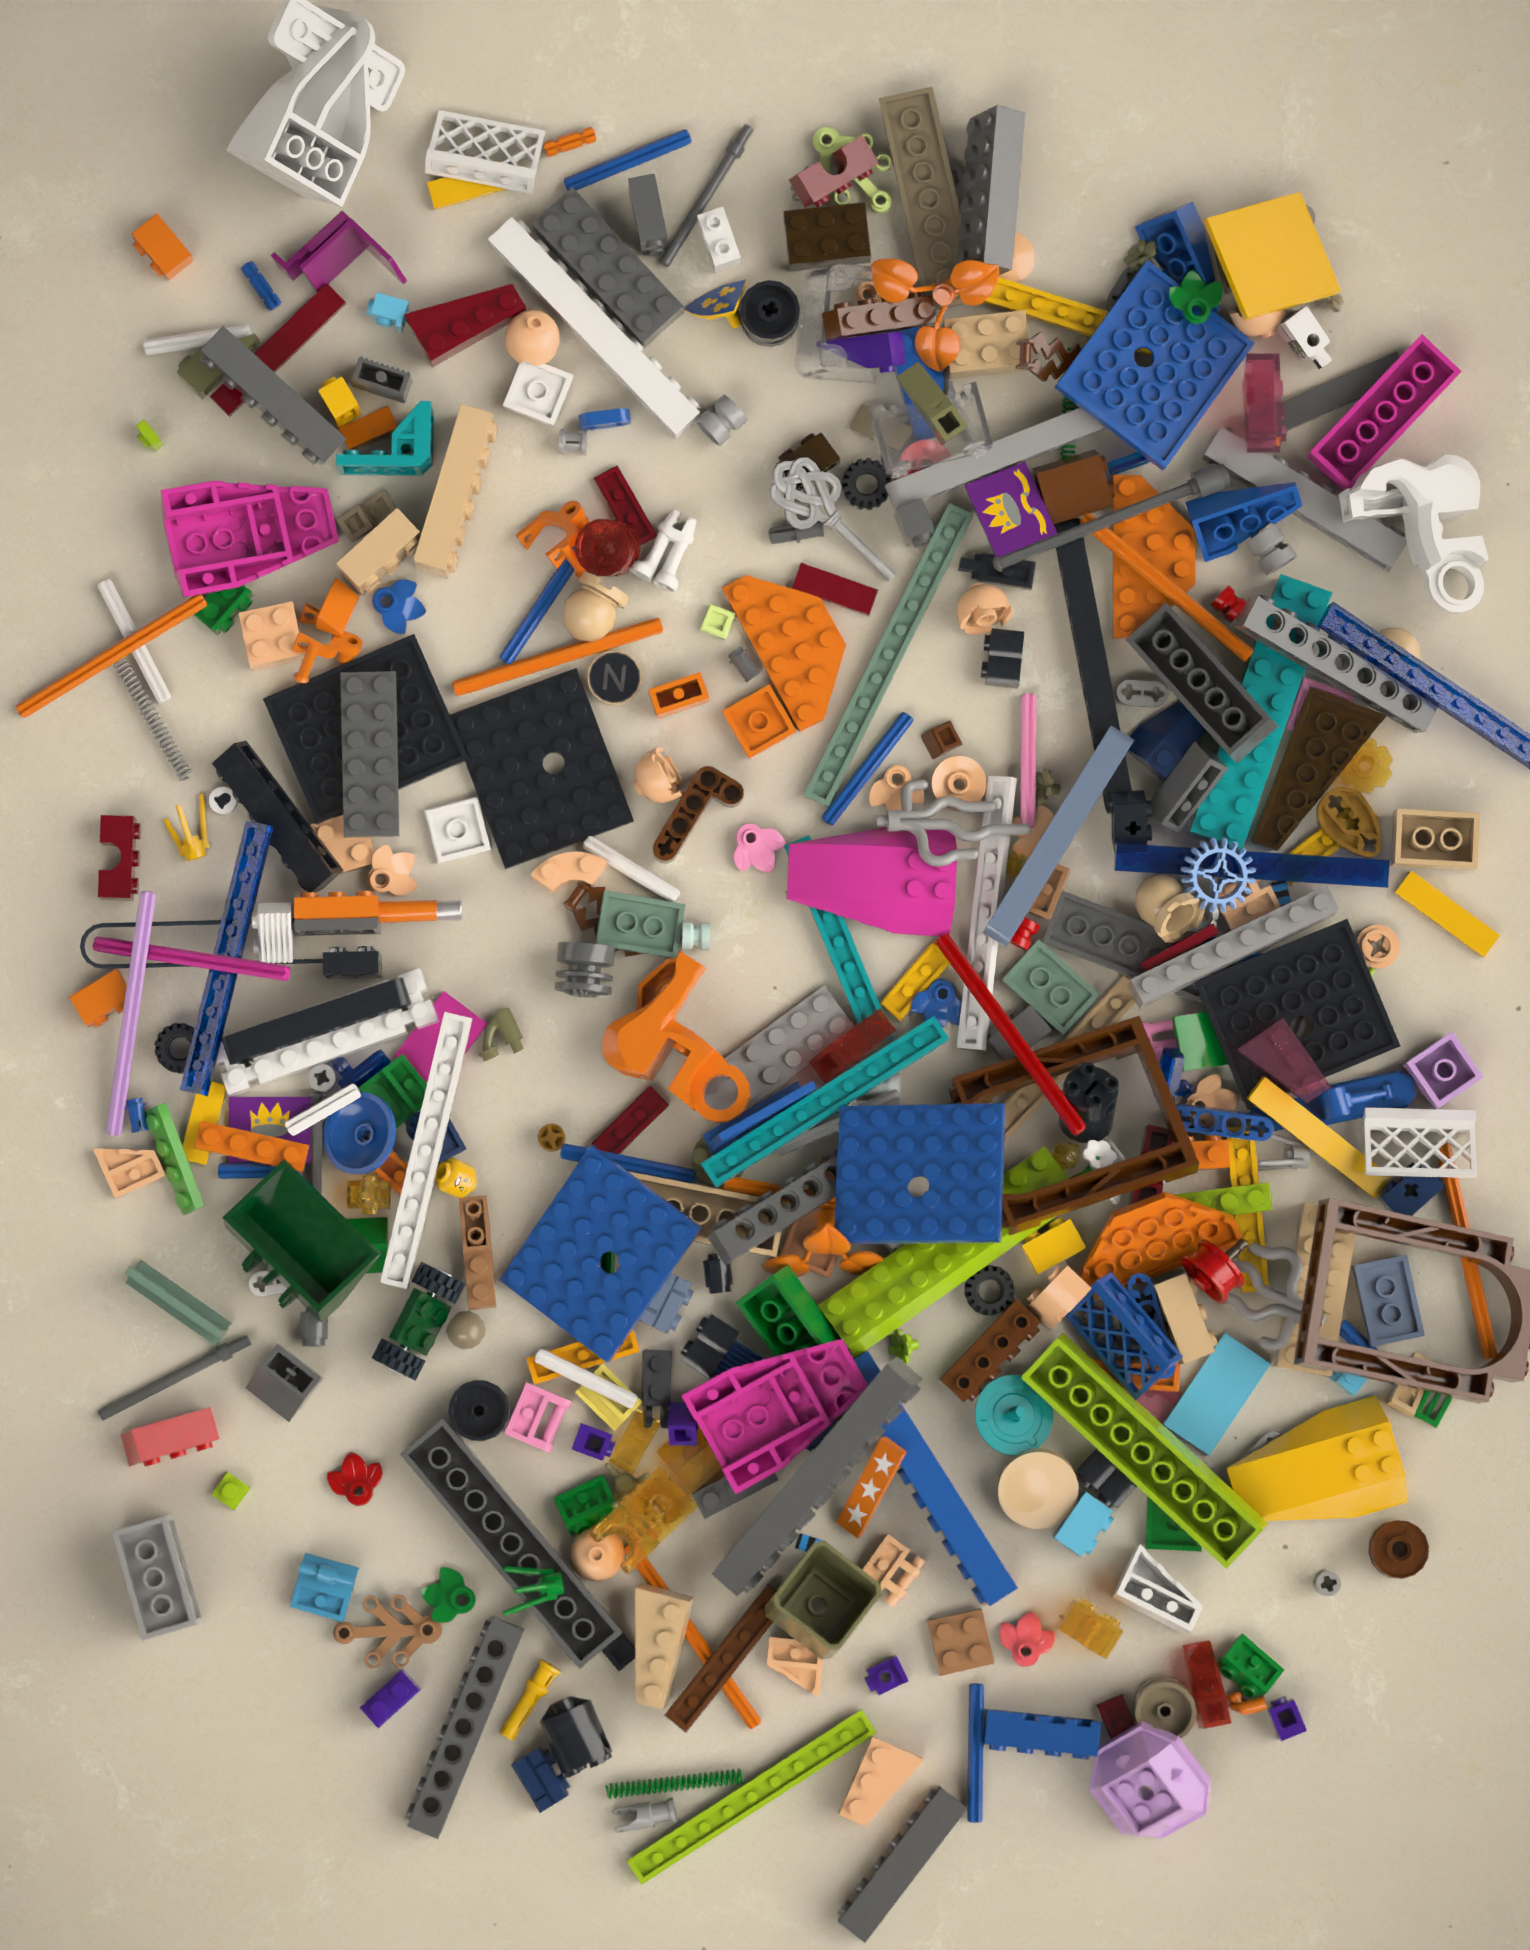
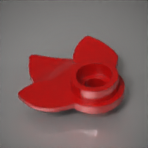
(355, 1475)

